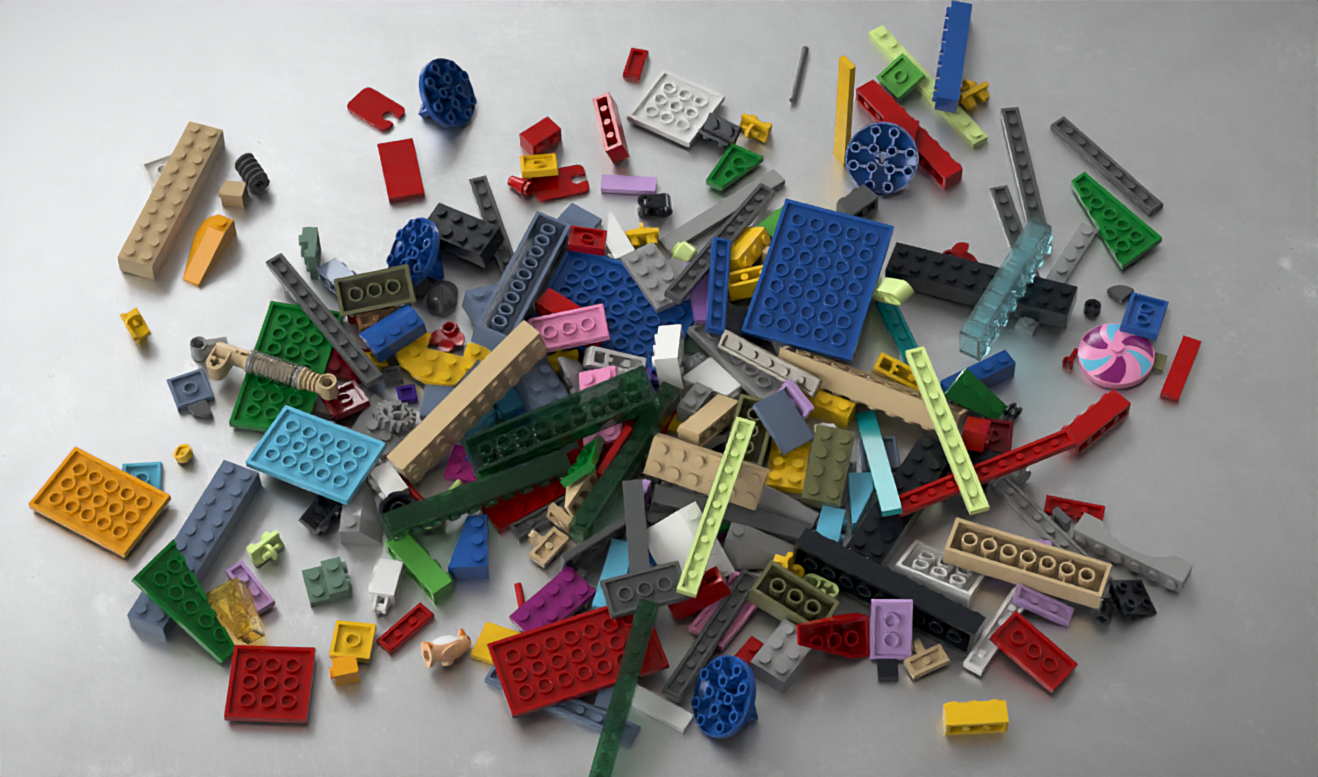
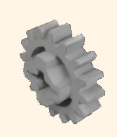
(395, 415)

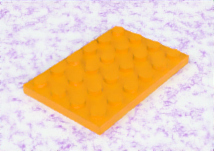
(99, 502)

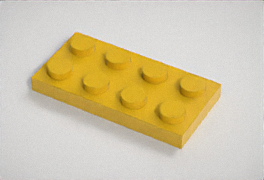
(788, 470)

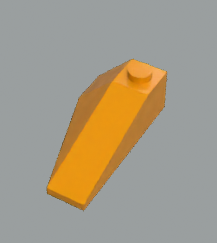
(208, 246)

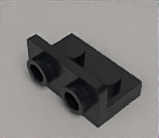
(720, 130)

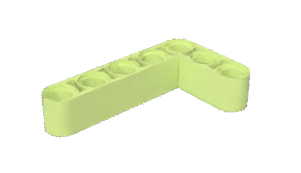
(892, 291)

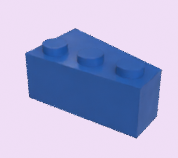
(471, 552)

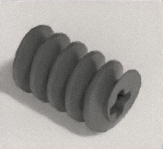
(252, 173)

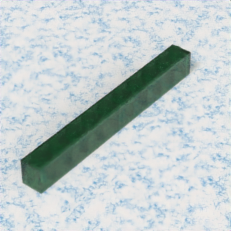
(623, 465)
(475, 495)
(625, 689)

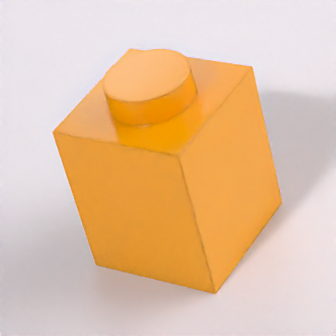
(344, 670)

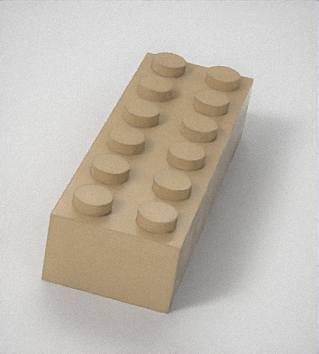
(697, 468)

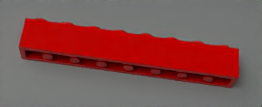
(932, 156)

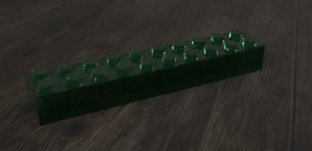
(560, 422)

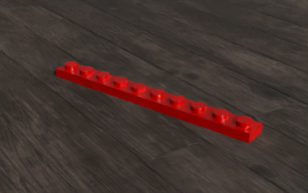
(989, 470)

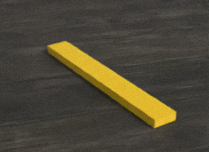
(844, 108)

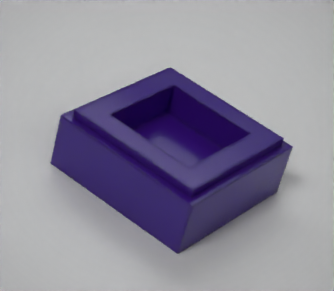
(407, 394)

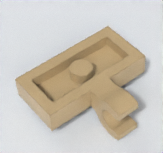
(546, 547)
(925, 660)

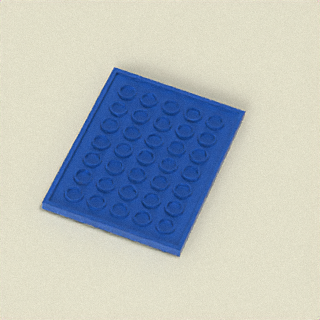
(818, 280)
(631, 318)

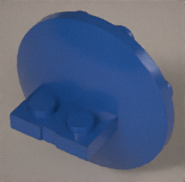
(446, 93)
(882, 157)
(419, 247)
(725, 697)

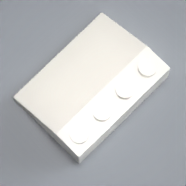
(674, 536)
(926, 566)

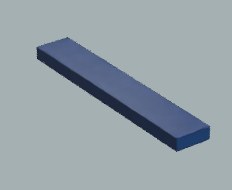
(718, 286)

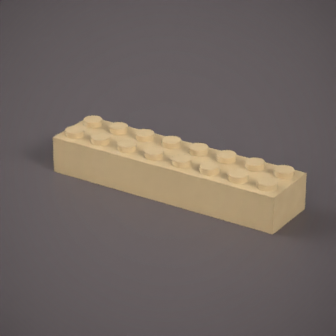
(1027, 563)

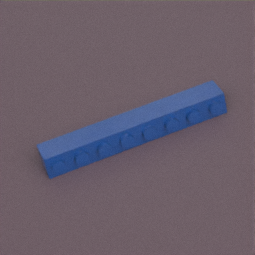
(953, 56)

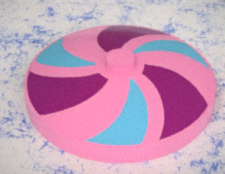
(1115, 357)

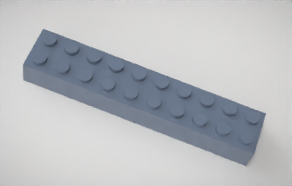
(521, 280)
(537, 386)
(202, 537)

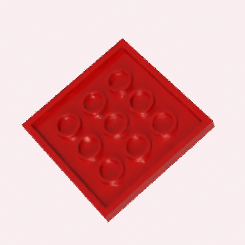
(270, 684)

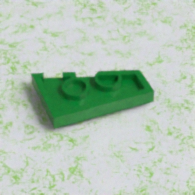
(732, 166)
(972, 394)
(585, 462)

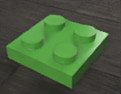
(901, 77)

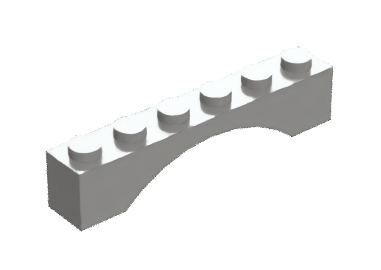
(1169, 570)

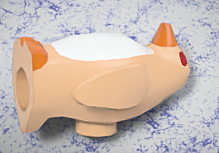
(445, 649)

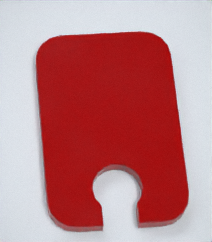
(372, 106)
(560, 186)

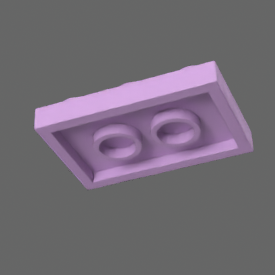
(891, 628)

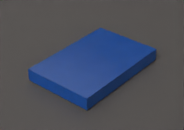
(1144, 316)

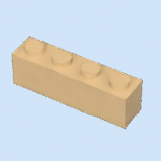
(708, 421)

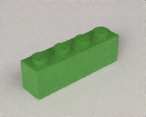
(421, 567)

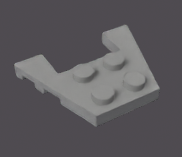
(368, 426)

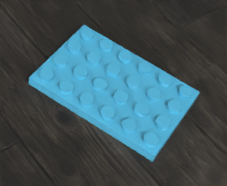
(316, 455)

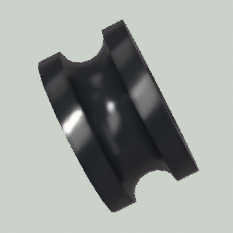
(1092, 303)
(1012, 411)

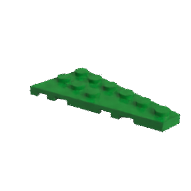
(1119, 227)
(181, 597)

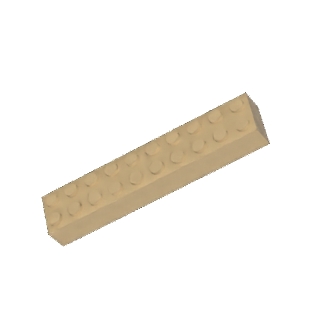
(171, 200)
(868, 388)
(468, 403)

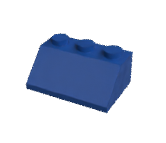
(393, 332)

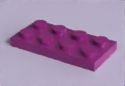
(554, 601)

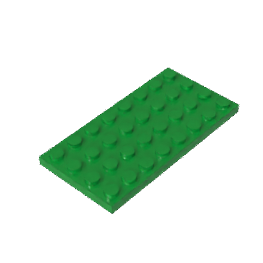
(288, 336)

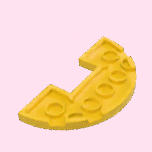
(435, 366)

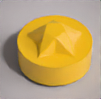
(183, 453)

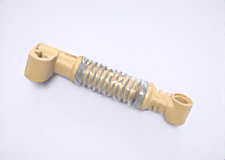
(253, 363)

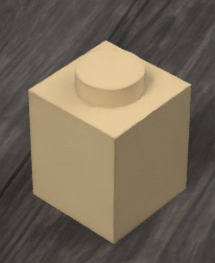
(233, 194)

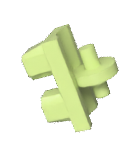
(266, 548)

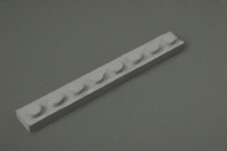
(1064, 267)

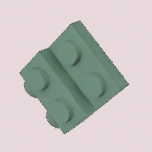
(311, 250)
(327, 582)

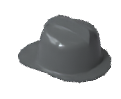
(442, 298)

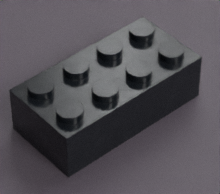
(466, 235)

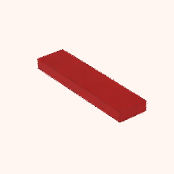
(1180, 368)

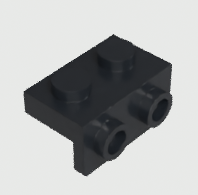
(319, 513)

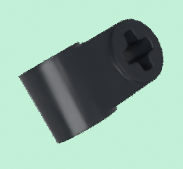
(656, 204)

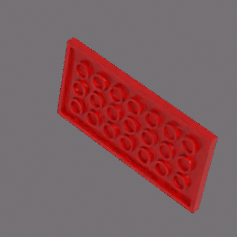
(566, 660)

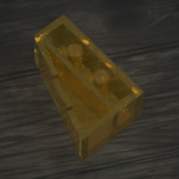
(237, 609)

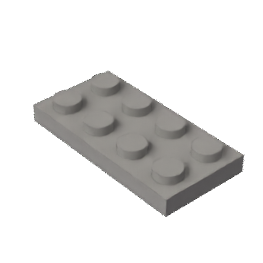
(651, 275)

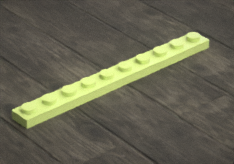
(960, 120)
(947, 431)
(715, 507)

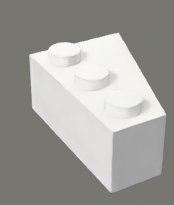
(668, 354)

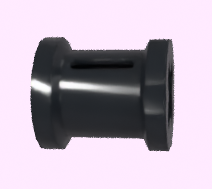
(1105, 611)

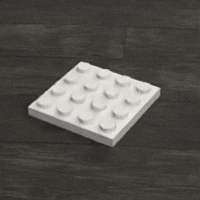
(675, 108)

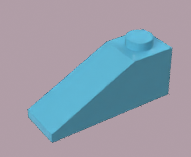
(860, 496)

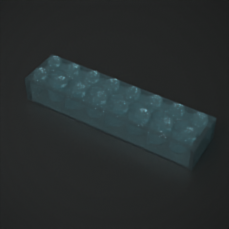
(1005, 289)

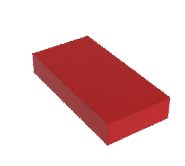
(635, 63)

